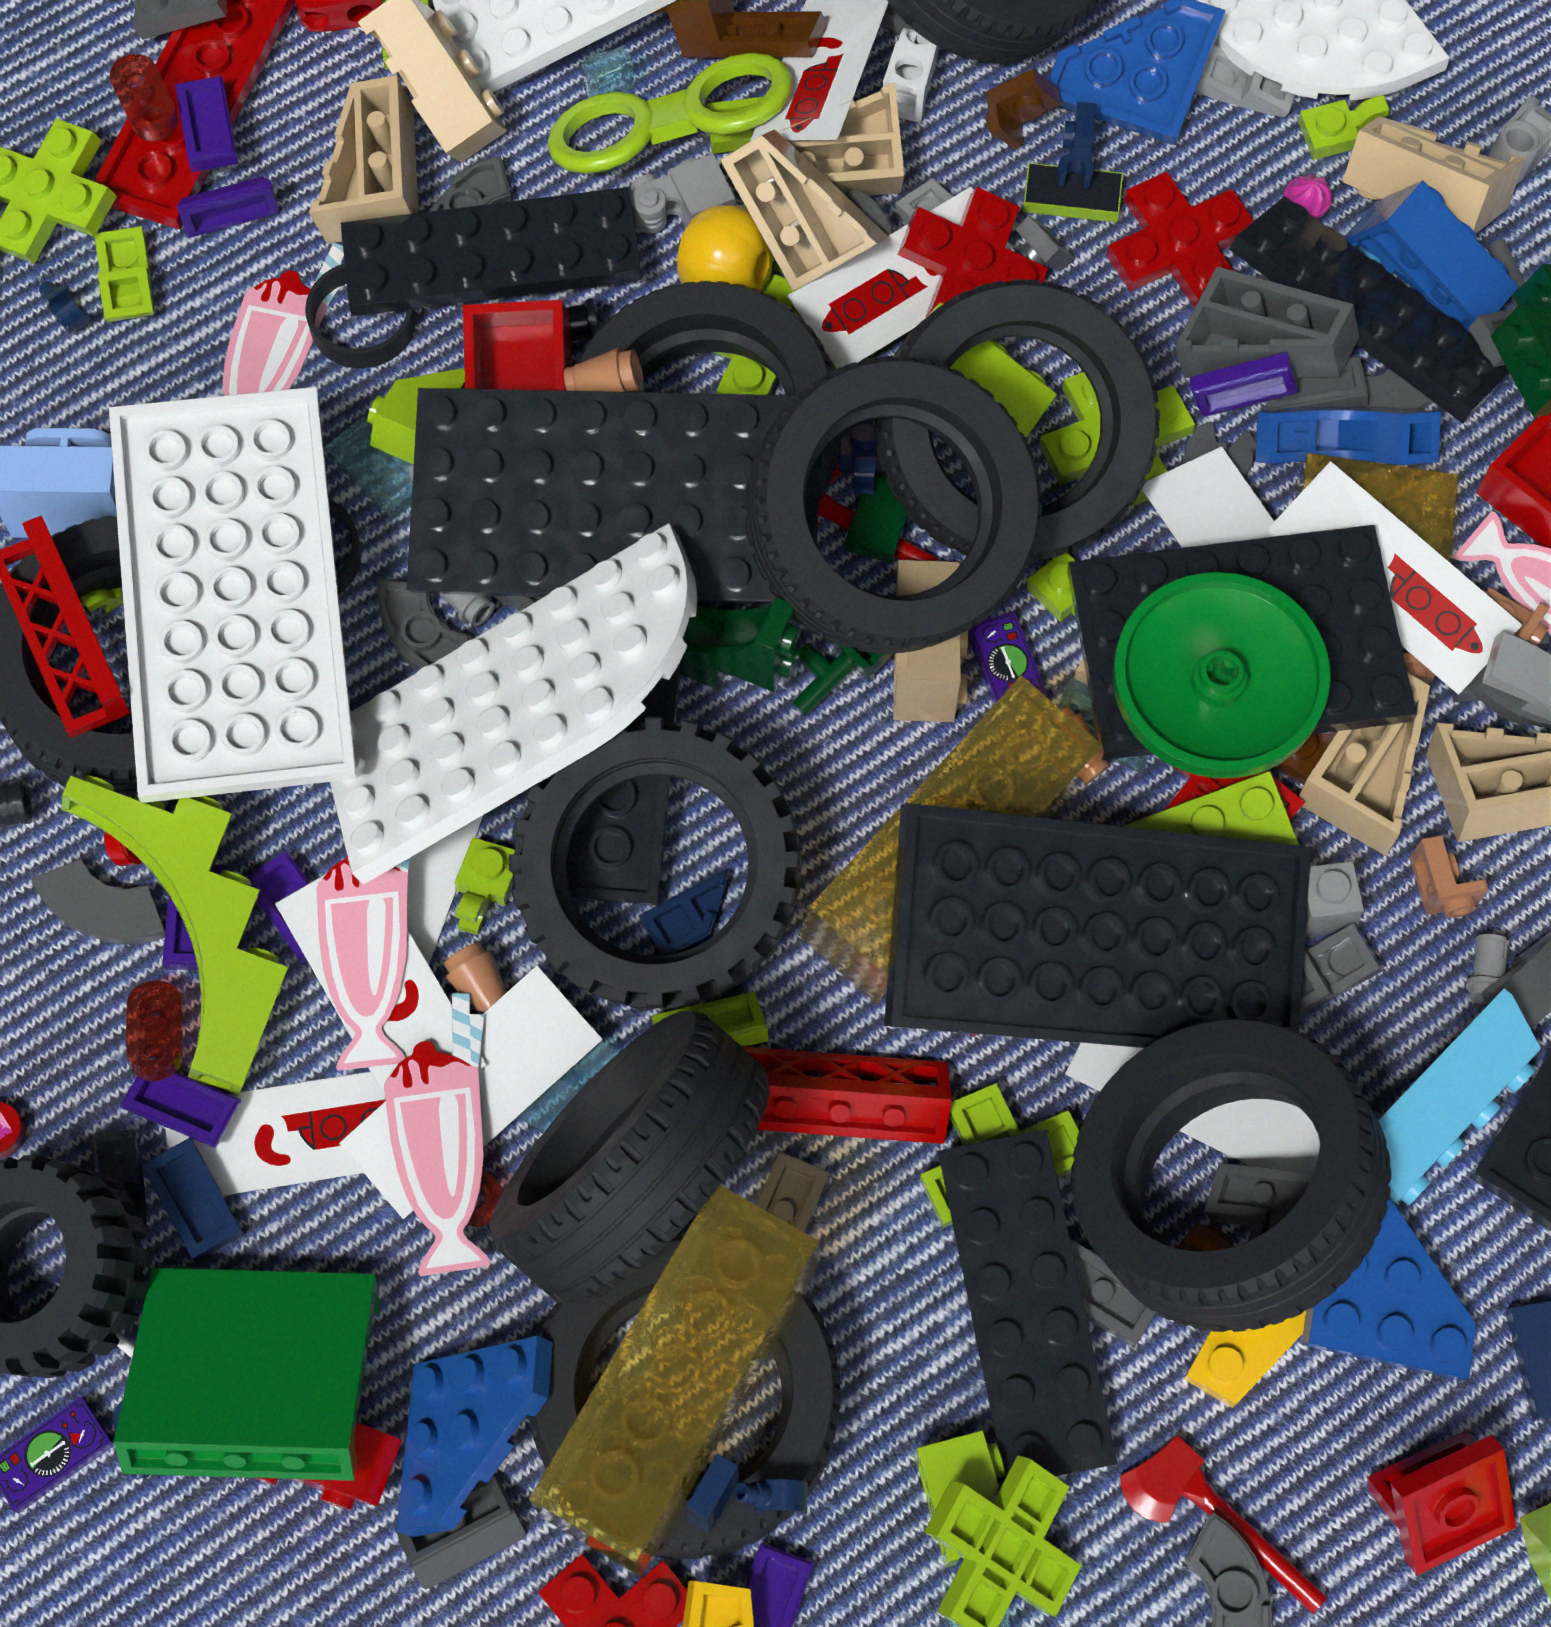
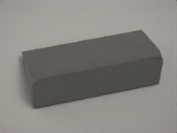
(482, 1531)

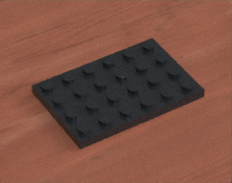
(1328, 573)

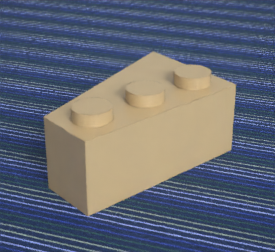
(437, 75)
(372, 159)
(1491, 780)

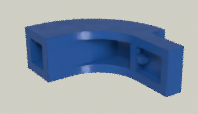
(1349, 432)

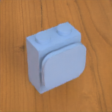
(58, 476)

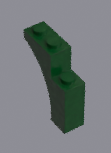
(1526, 341)
(743, 644)

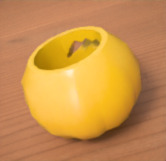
(724, 247)

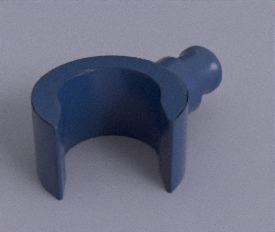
(63, 307)
(774, 1495)

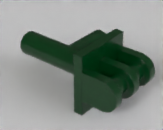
(829, 674)

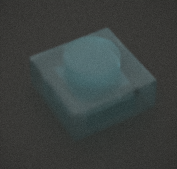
(608, 72)

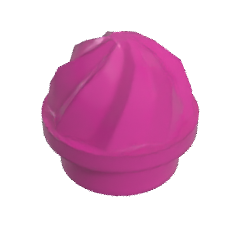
(1310, 193)

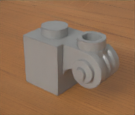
(682, 192)

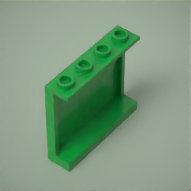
(247, 1374)

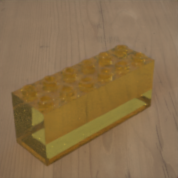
(1010, 763)
(676, 1380)

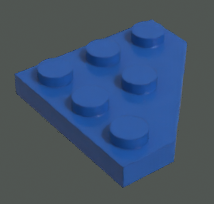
(1142, 68)
(1396, 1310)
(462, 1426)

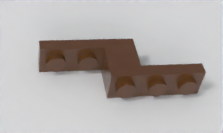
(716, 30)

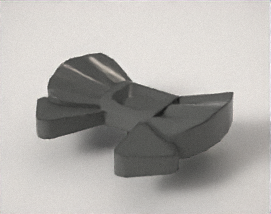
(1204, 441)

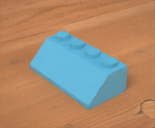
(1457, 1093)

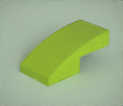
(124, 274)

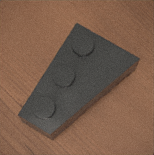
(1257, 318)

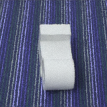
(912, 71)

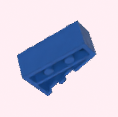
(1434, 253)

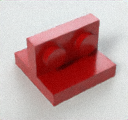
(1446, 1499)

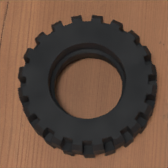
(100, 1267)

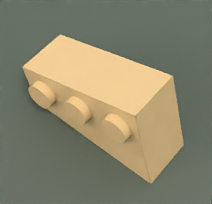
(867, 149)
(1397, 155)
(798, 209)
(928, 679)
(1366, 777)

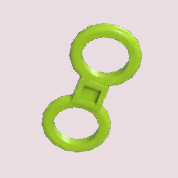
(670, 114)

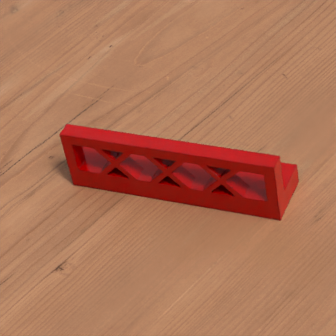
(71, 614)
(854, 1107)

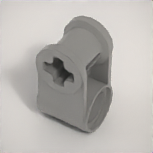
(1526, 136)

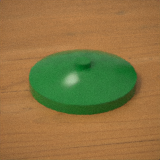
(1221, 675)

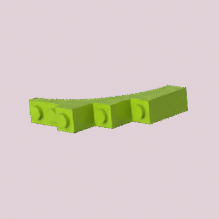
(180, 851)

